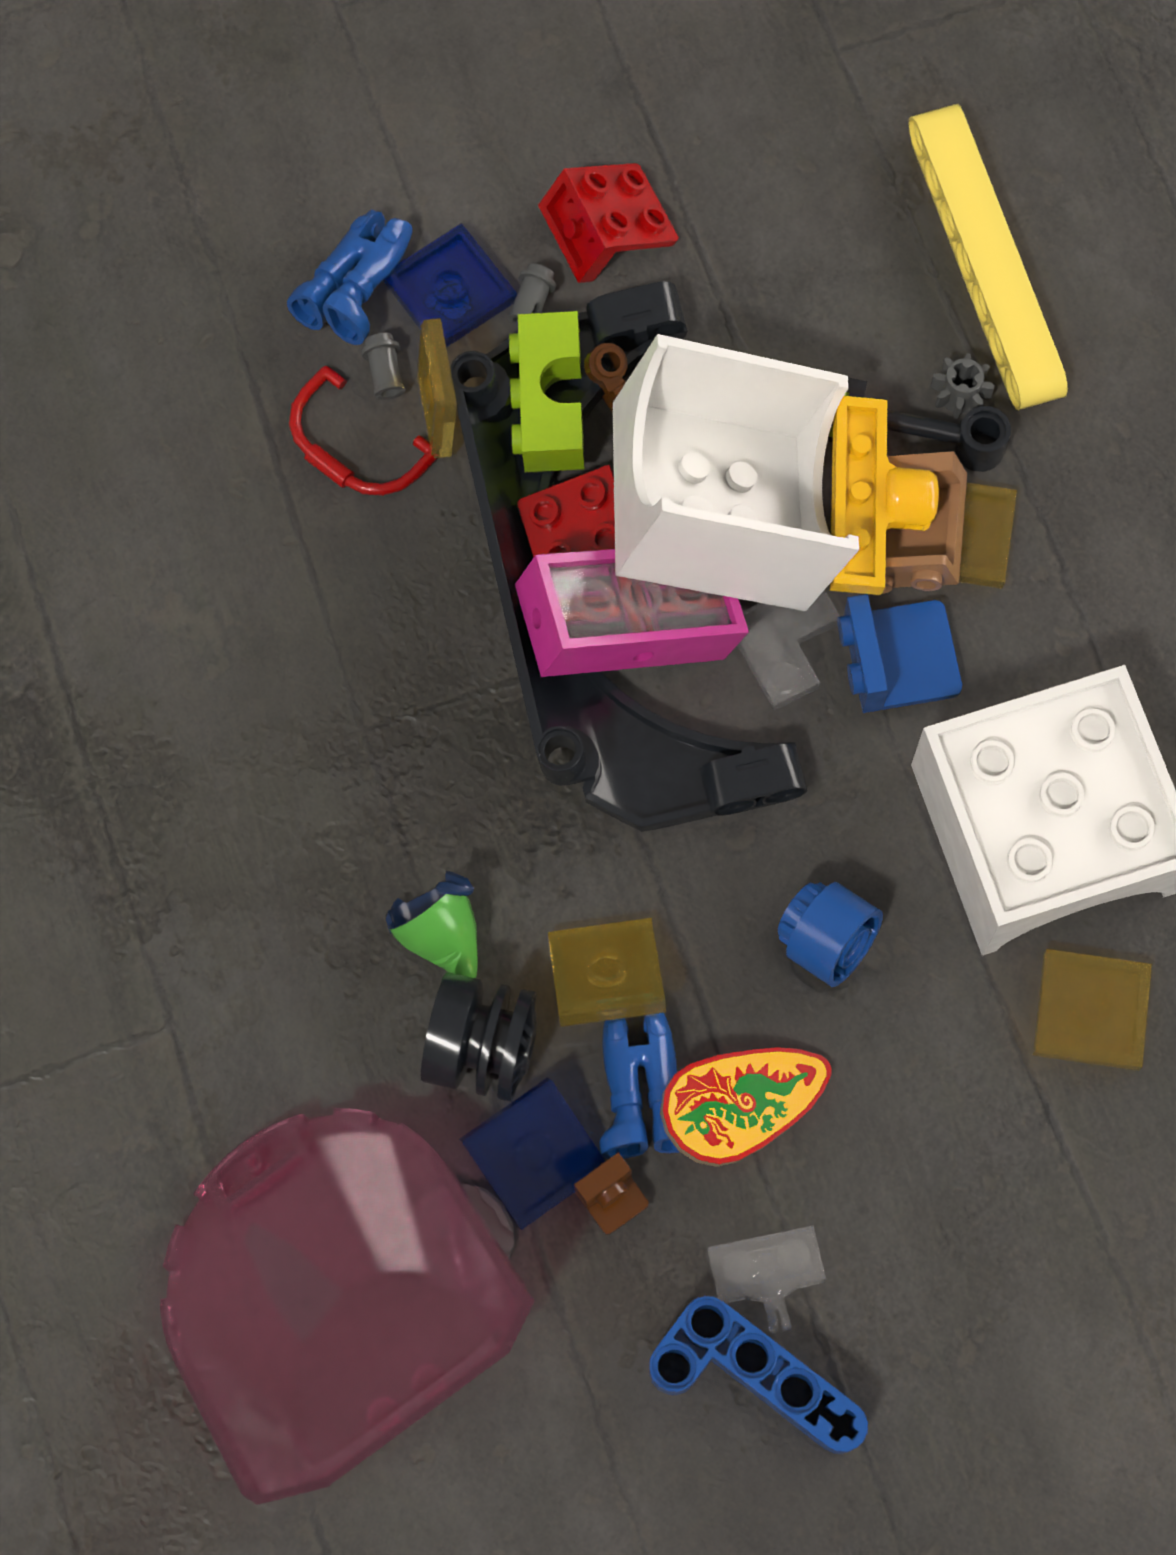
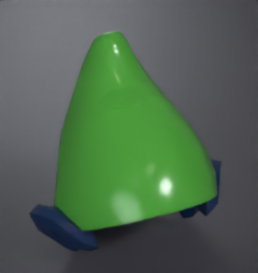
(439, 926)

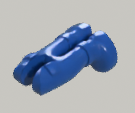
(350, 276)
(621, 1068)

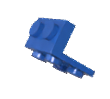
(899, 653)

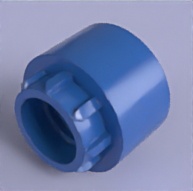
(829, 930)

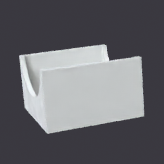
(725, 474)
(1050, 805)

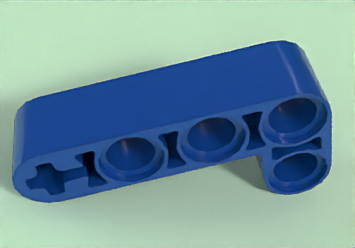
(763, 1384)

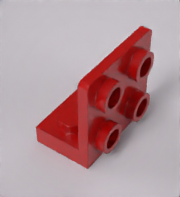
(603, 213)
(572, 514)

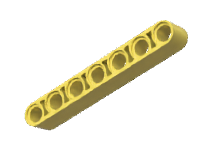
(987, 257)

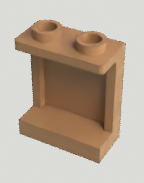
(933, 555)

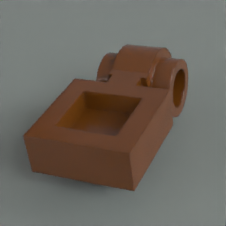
(611, 381)

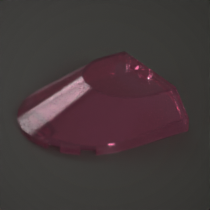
(331, 1297)

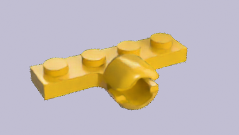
(872, 493)

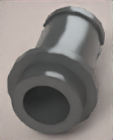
(535, 286)
(382, 357)

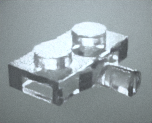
(767, 1270)

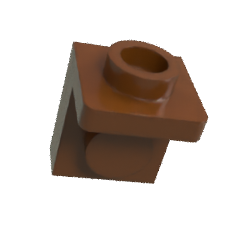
(611, 1194)

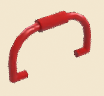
(330, 465)

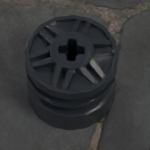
(479, 1036)

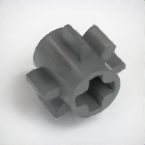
(970, 385)

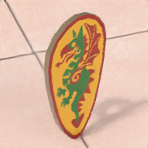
(740, 1101)

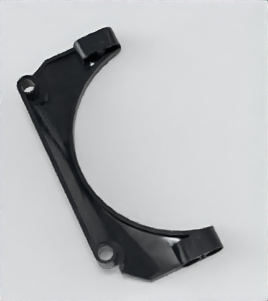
(626, 755)

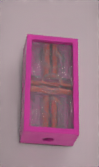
(599, 622)

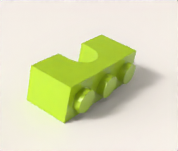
(549, 430)

